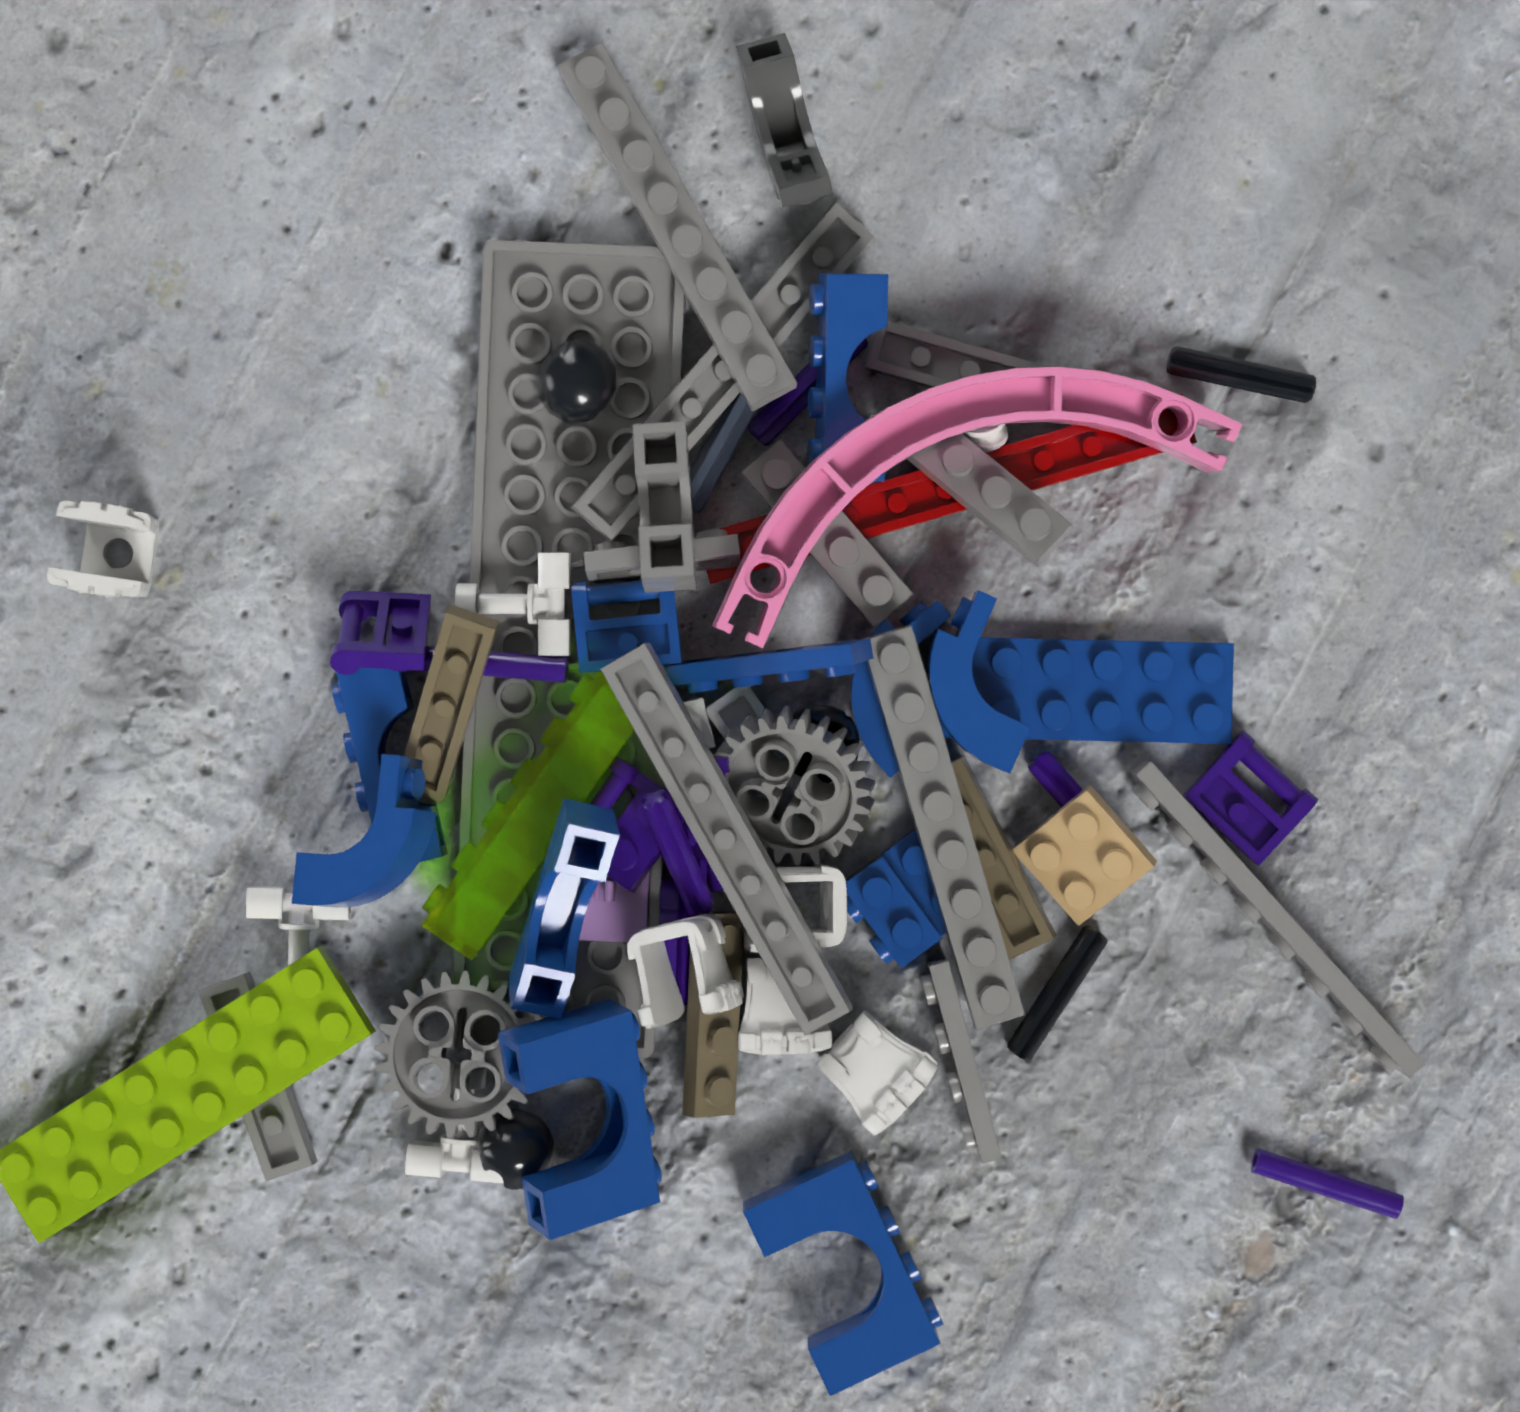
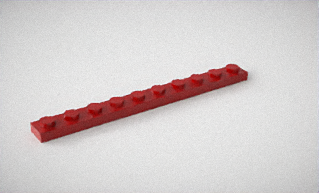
(1033, 461)

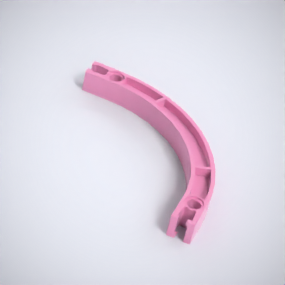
(966, 404)

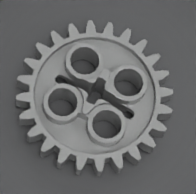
(834, 808)
(411, 1051)

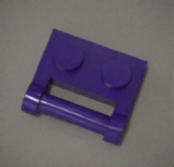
(398, 634)
(1241, 812)
(636, 845)

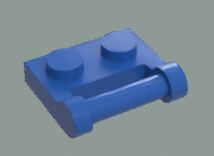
(609, 639)

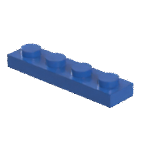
(788, 663)

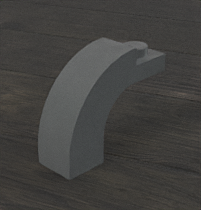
(783, 121)

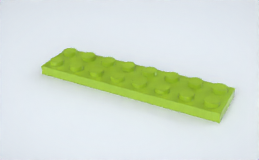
(182, 1093)

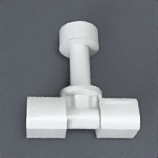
(542, 603)
(275, 903)
(454, 1154)

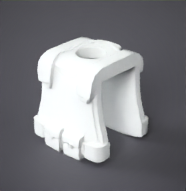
(104, 526)
(832, 902)
(659, 988)
(768, 1021)
(876, 1071)

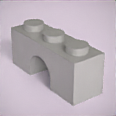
(664, 506)

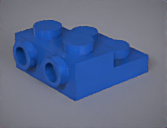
(897, 902)

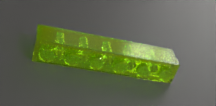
(521, 830)

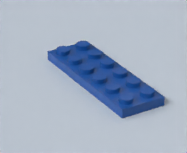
(1109, 688)

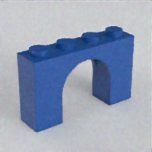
(620, 1166)
(897, 1319)

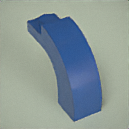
(863, 699)
(959, 706)
(385, 852)

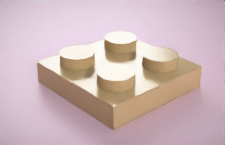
(1084, 855)

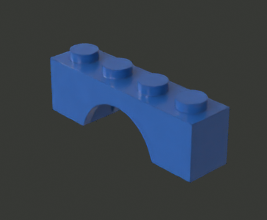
(847, 312)
(373, 705)
(550, 938)

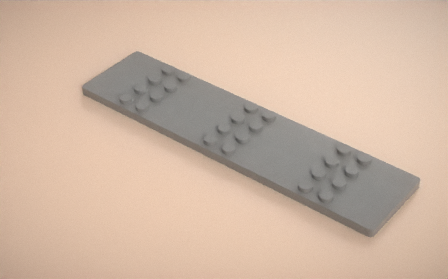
(523, 495)

